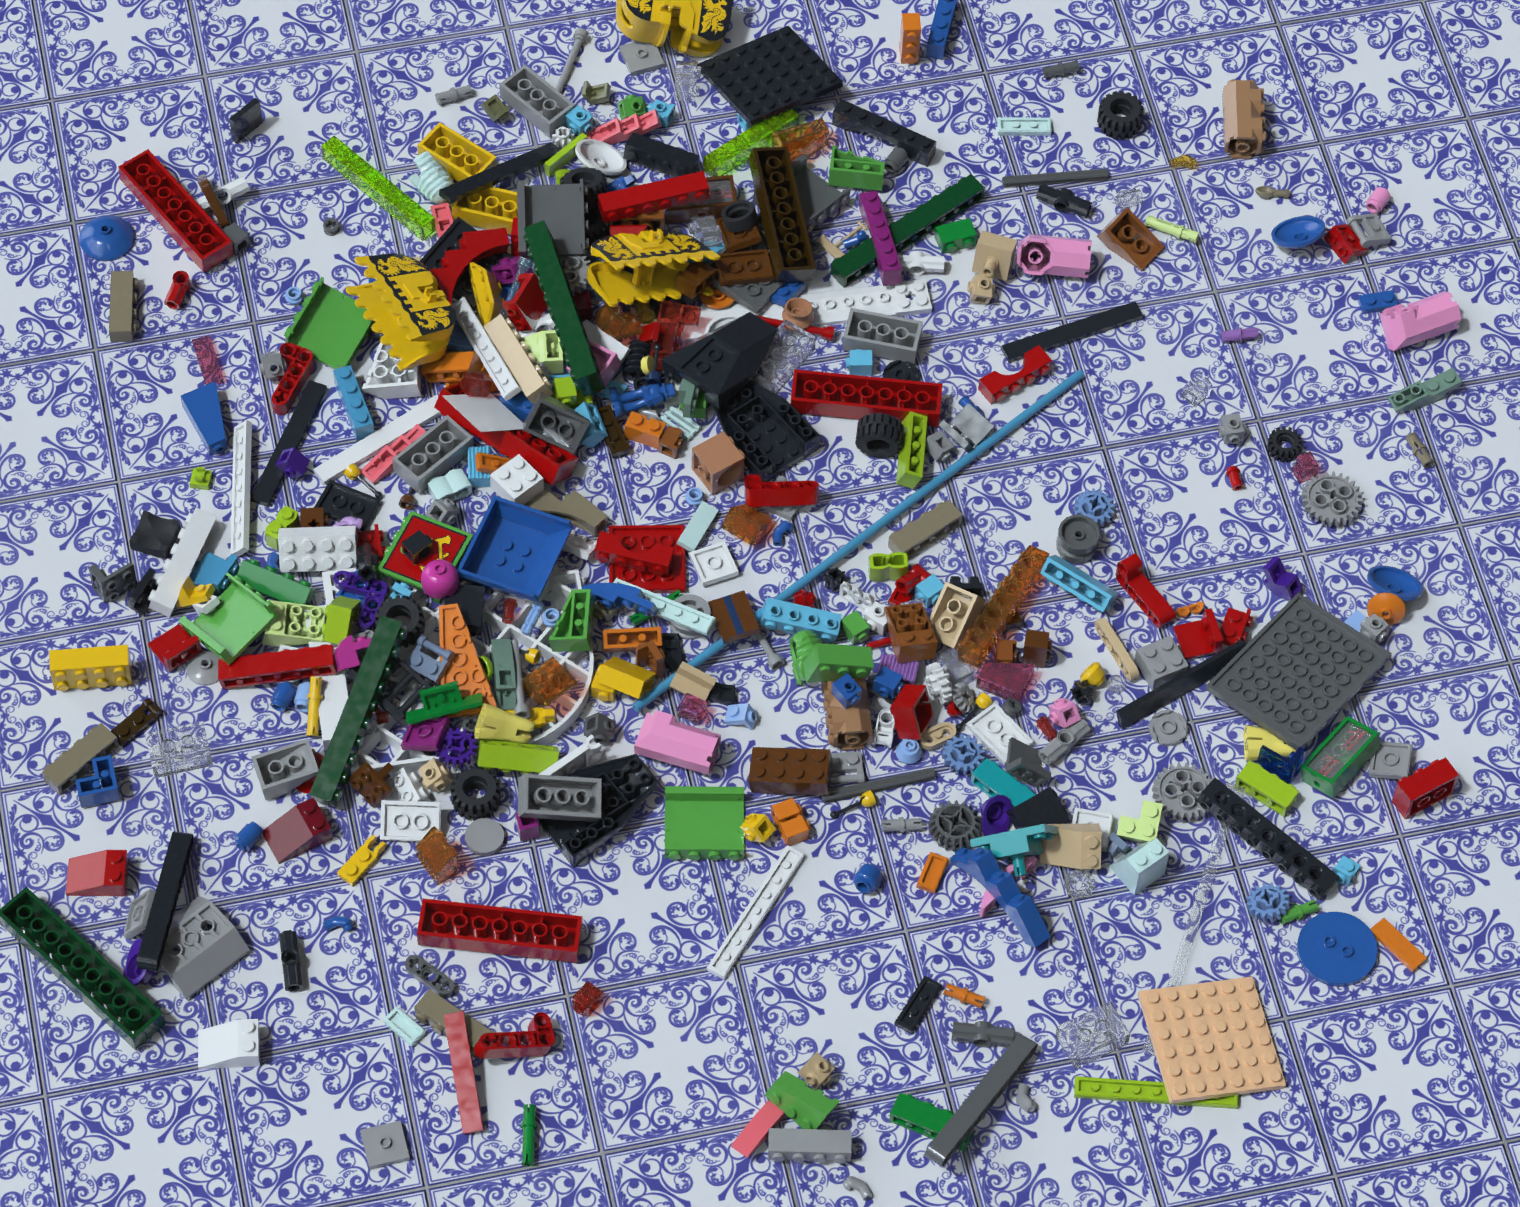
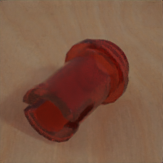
(510, 606)
(1044, 724)

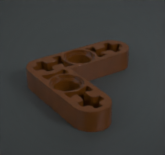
(212, 200)

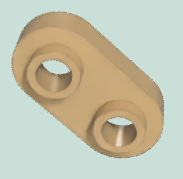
(936, 735)

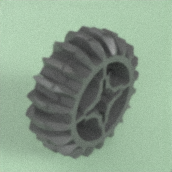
(947, 816)

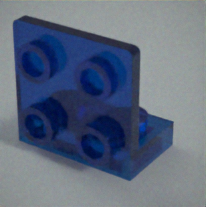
(1284, 768)

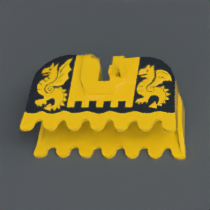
(694, 24)
(655, 263)
(411, 319)

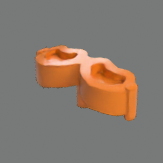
(1192, 608)

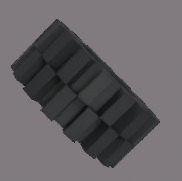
(1284, 435)

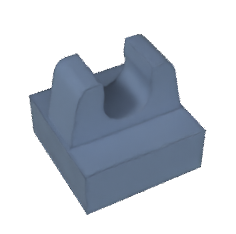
(1117, 845)

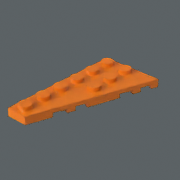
(466, 664)

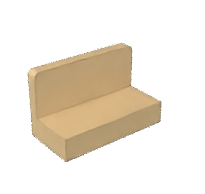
(692, 681)

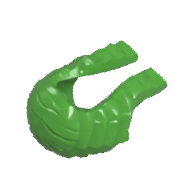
(801, 645)

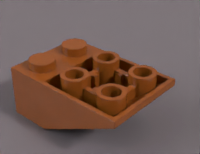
(910, 633)

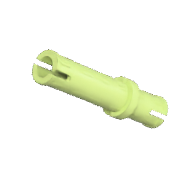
(1170, 228)

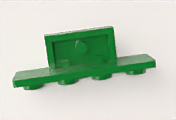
(442, 701)

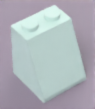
(1141, 865)

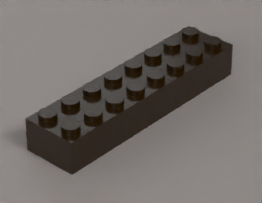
(782, 214)

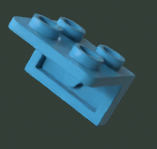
(213, 570)

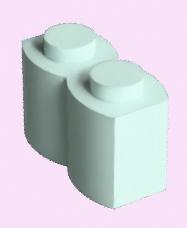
(451, 486)

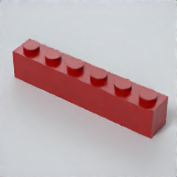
(653, 196)
(277, 666)

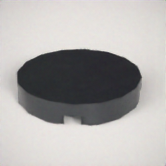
(901, 371)

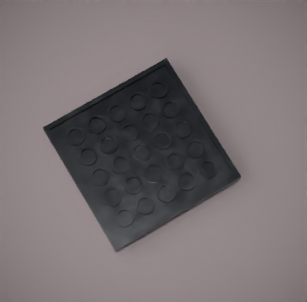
(770, 75)

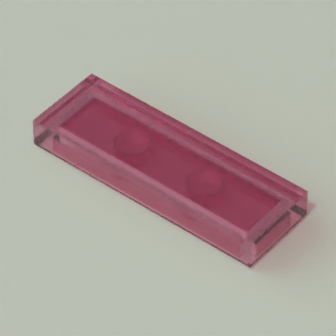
(207, 360)

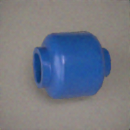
(867, 878)

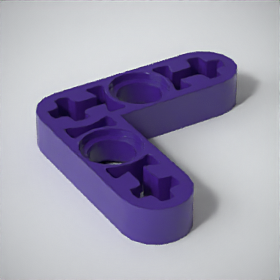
(371, 595)

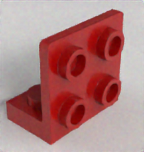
(1200, 636)
(175, 647)

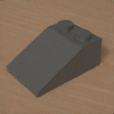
(555, 423)

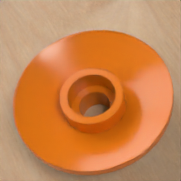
(716, 301)
(1387, 603)

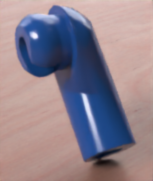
(272, 561)

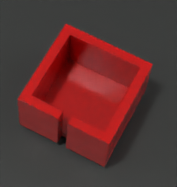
(911, 715)

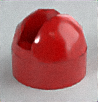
(952, 710)

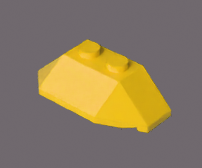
(486, 293)

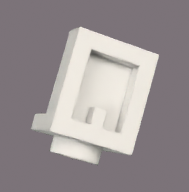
(208, 606)

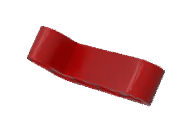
(300, 367)
(779, 493)
(1143, 593)
(491, 1044)

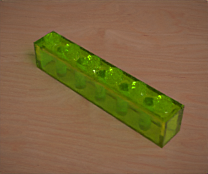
(739, 148)

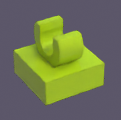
(200, 478)

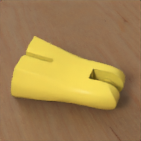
(501, 725)
(1255, 737)

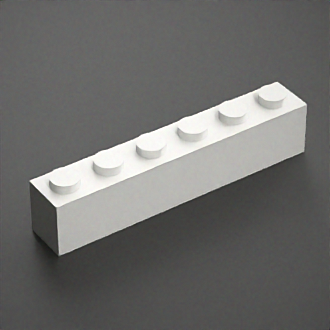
(182, 562)

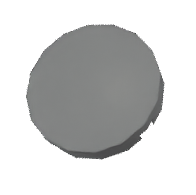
(1168, 728)
(484, 836)

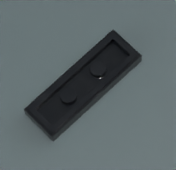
(918, 1005)

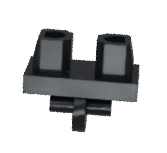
(972, 586)

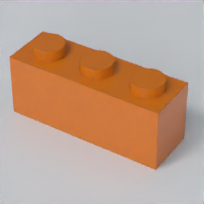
(910, 38)
(451, 367)
(628, 639)

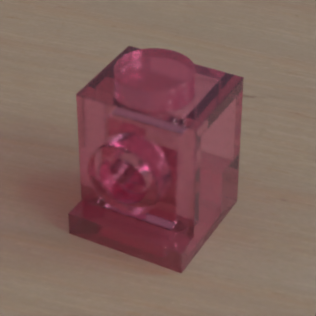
(1305, 467)
(692, 709)

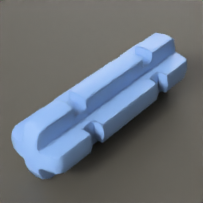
(532, 618)

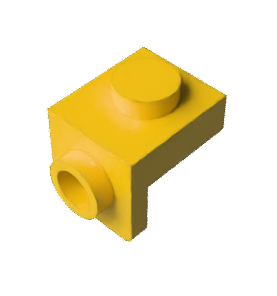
(601, 691)

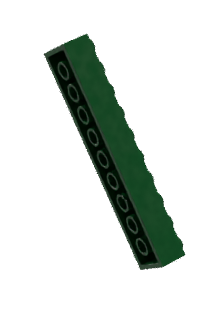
(563, 309)
(81, 968)

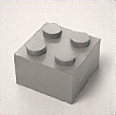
(1160, 662)

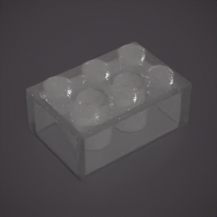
(178, 749)
(1092, 1035)

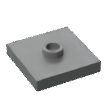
(641, 57)
(1391, 761)
(138, 914)
(384, 1145)

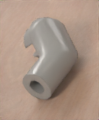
(650, 413)
(1023, 1100)
(860, 1185)

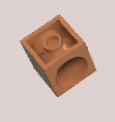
(718, 462)

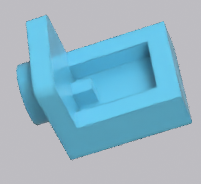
(401, 589)

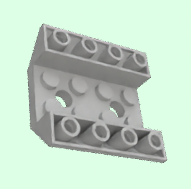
(202, 952)

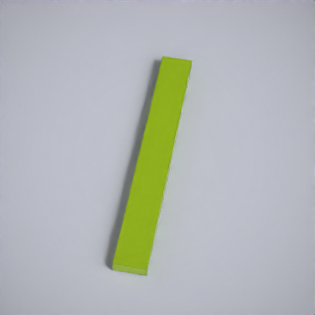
(1139, 1092)

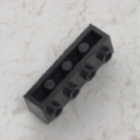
(660, 156)

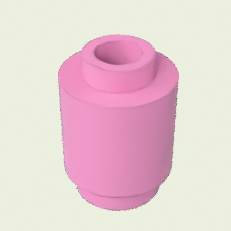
(1378, 200)

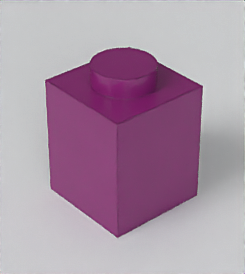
(527, 827)

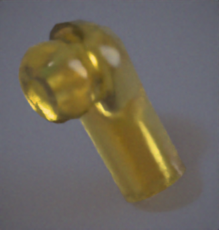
(1183, 160)

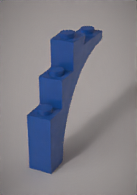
(1002, 886)

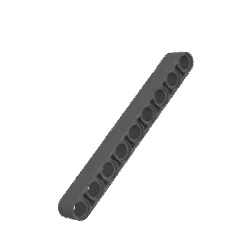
(981, 1100)

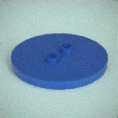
(1337, 949)

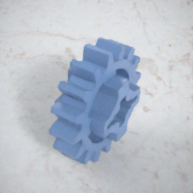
(1104, 507)
(972, 752)
(1258, 904)

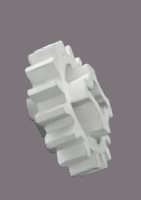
(938, 683)

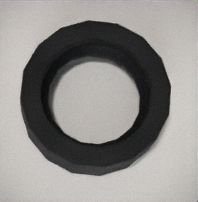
(742, 223)

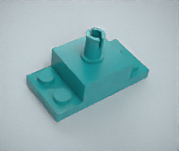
(1017, 844)

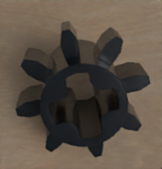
(834, 578)
(1082, 691)

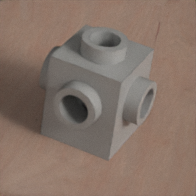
(269, 359)
(1231, 428)
(443, 511)
(1374, 628)

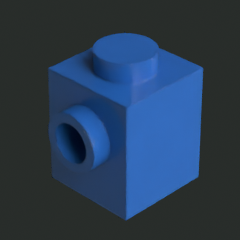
(888, 683)
(847, 691)

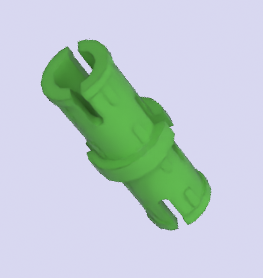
(1299, 911)

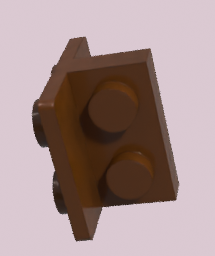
(372, 783)

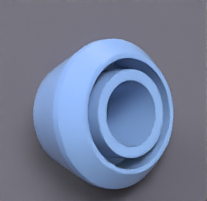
(909, 751)

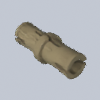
(1414, 441)

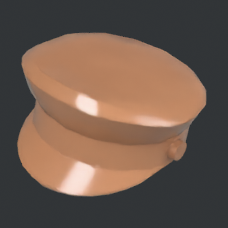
(798, 312)

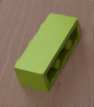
(1267, 788)

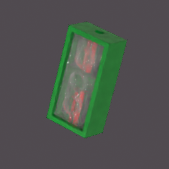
(1340, 756)

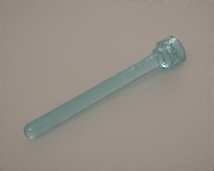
(523, 265)

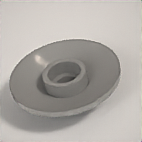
(203, 674)

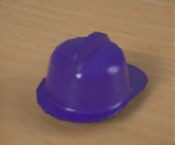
(994, 815)
(131, 972)

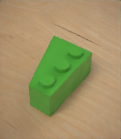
(855, 171)
(575, 625)
(833, 661)
(800, 1102)

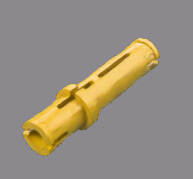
(314, 703)

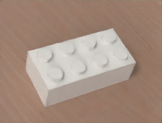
(317, 548)

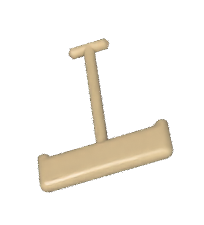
(831, 248)

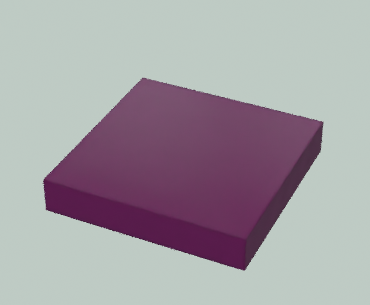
(425, 735)

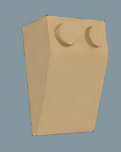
(954, 614)
(1074, 847)

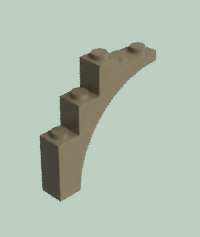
(572, 508)

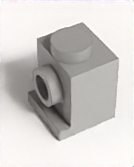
(939, 446)

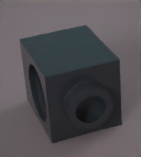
(417, 547)

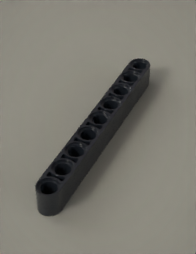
(165, 901)

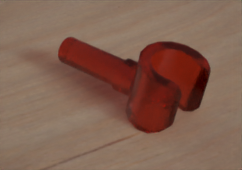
(381, 716)

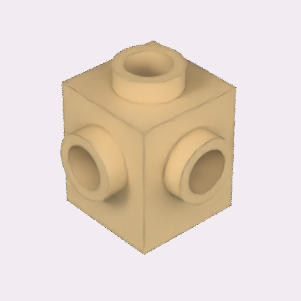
(981, 289)
(435, 775)
(816, 1071)

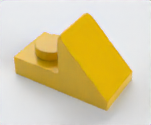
(192, 595)

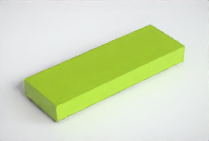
(563, 156)

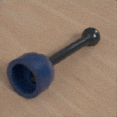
(654, 377)

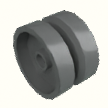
(1078, 539)

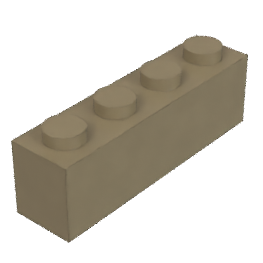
(122, 306)
(926, 529)
(78, 759)
(431, 1011)

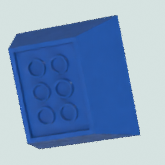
(514, 549)

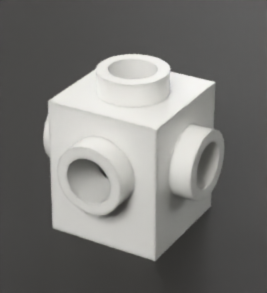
(876, 618)

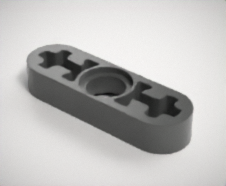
(428, 968)

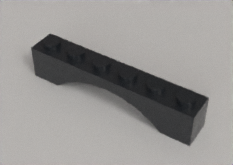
(854, 118)

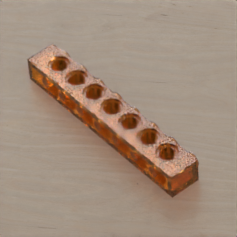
(1002, 607)

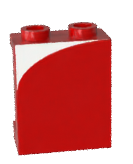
(527, 303)

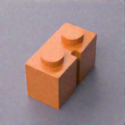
(644, 431)
(789, 822)

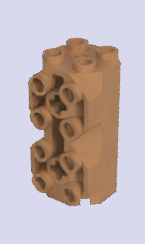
(1243, 118)
(850, 726)

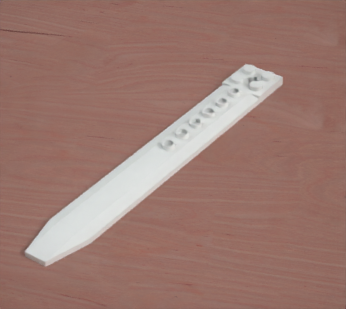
(834, 306)

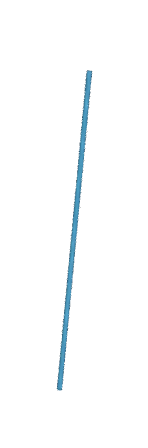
(878, 525)

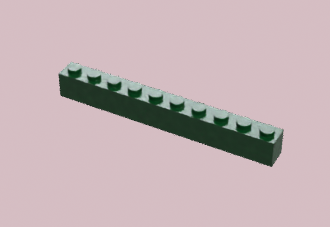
(910, 228)
(358, 711)

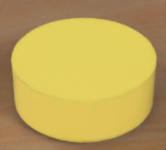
(647, 364)

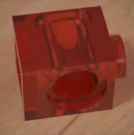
(475, 384)
(587, 999)

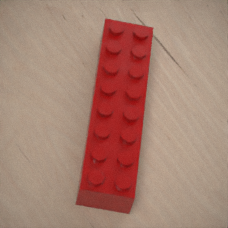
(176, 210)
(861, 395)
(547, 459)
(499, 930)

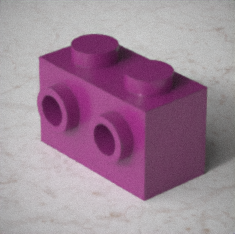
(507, 270)

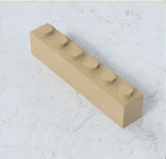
(517, 358)

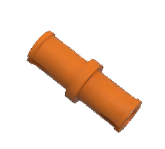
(964, 995)

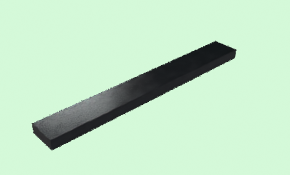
(498, 173)
(1073, 331)
(290, 438)
(1177, 686)

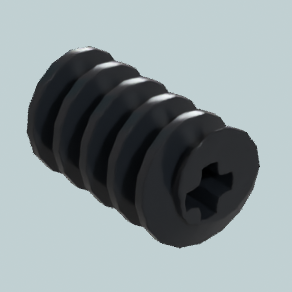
(632, 367)

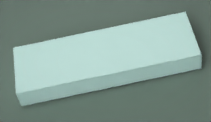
(1023, 126)
(697, 526)

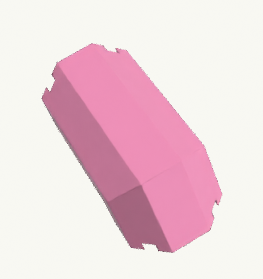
(1054, 255)
(1419, 320)
(677, 743)

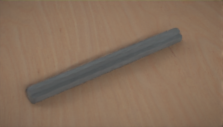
(1057, 177)
(879, 785)

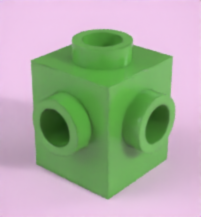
(631, 105)

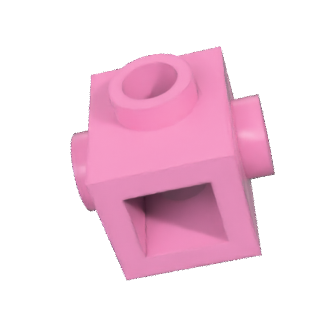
(1064, 712)

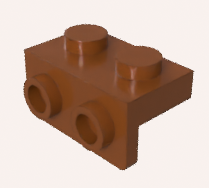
(649, 654)

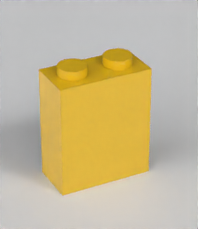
(625, 677)

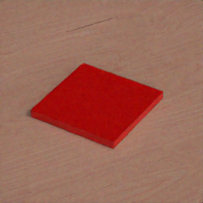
(642, 538)

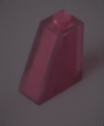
(1005, 679)

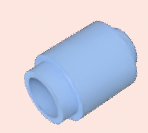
(301, 701)

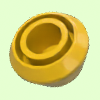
(1093, 674)

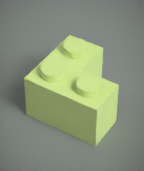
(1141, 829)

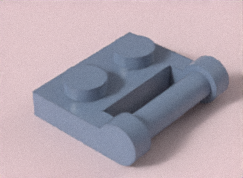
(427, 665)

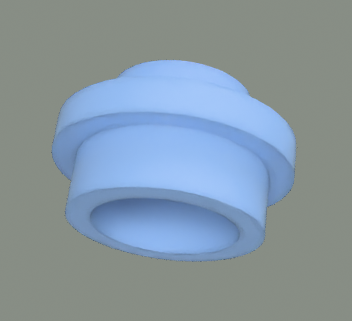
(294, 291)
(694, 492)
(551, 612)

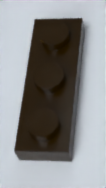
(615, 440)

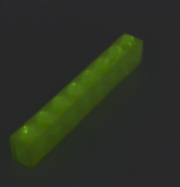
(378, 188)

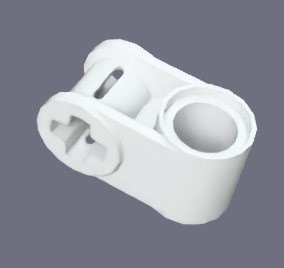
(884, 732)

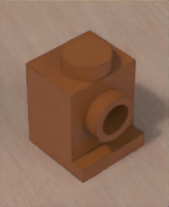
(671, 442)
(1006, 651)

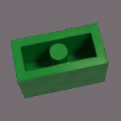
(955, 236)

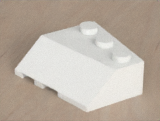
(388, 381)

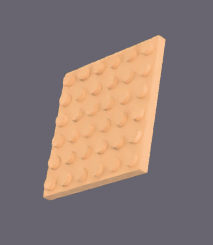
(1211, 1040)

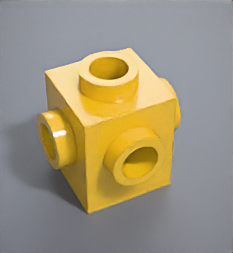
(757, 827)

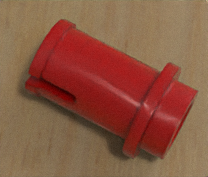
(1234, 477)

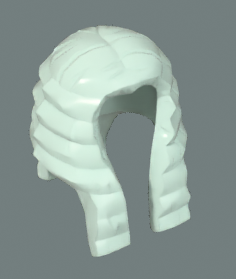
(432, 178)

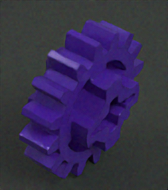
(456, 747)

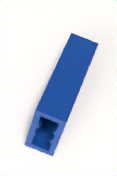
(205, 415)

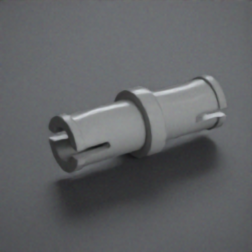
(453, 94)
(901, 825)

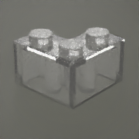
(686, 81)

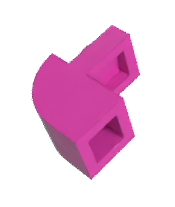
(346, 654)

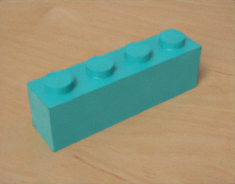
(995, 781)

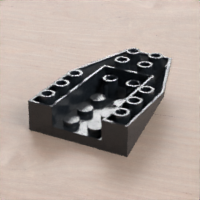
(723, 358)
(766, 430)
(624, 788)

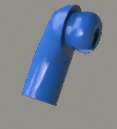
(856, 240)
(778, 532)
(336, 921)

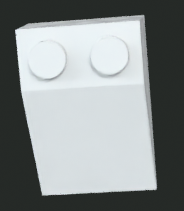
(230, 1045)

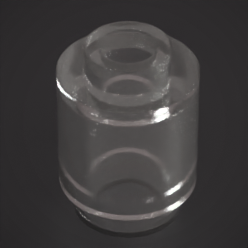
(1128, 198)

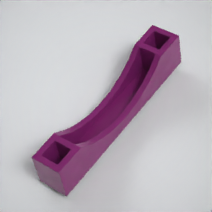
(886, 254)

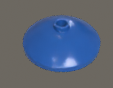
(1298, 232)
(106, 238)
(1395, 581)

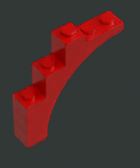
(473, 248)

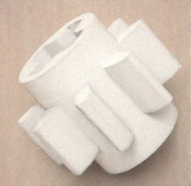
(562, 136)

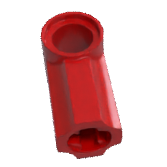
(177, 290)
(909, 581)

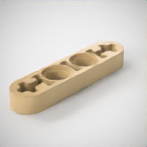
(1116, 649)

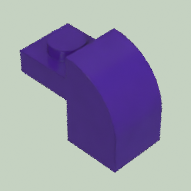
(1279, 581)

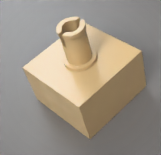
(994, 255)

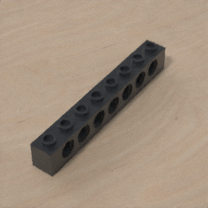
(1266, 829)

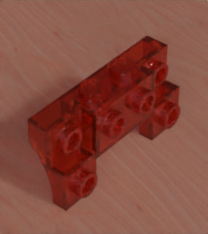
(673, 318)

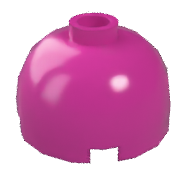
(440, 579)

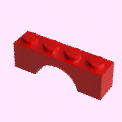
(998, 386)
(655, 560)

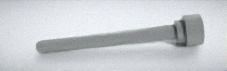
(580, 36)
(774, 660)
(521, 708)

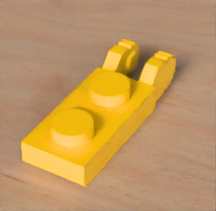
(361, 861)

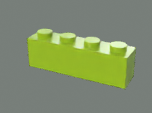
(913, 449)
(515, 756)

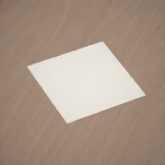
(485, 412)

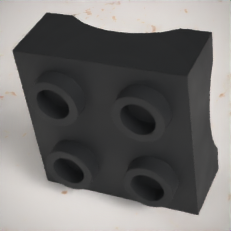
(155, 535)

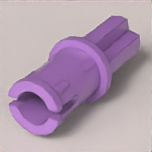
(1239, 334)

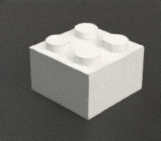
(517, 481)

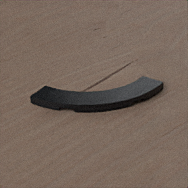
(674, 656)

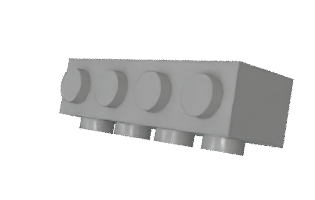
(809, 1145)

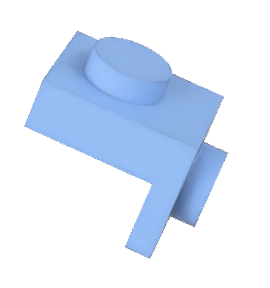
(741, 714)

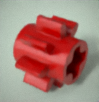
(804, 598)

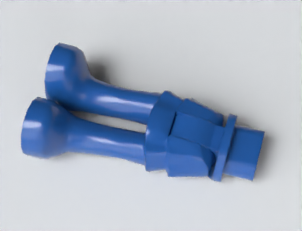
(651, 394)

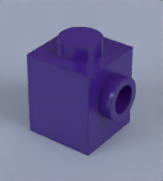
(292, 463)

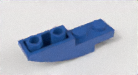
(617, 594)

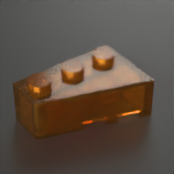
(803, 138)

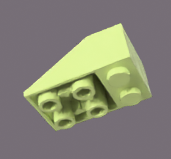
(546, 349)
(290, 625)

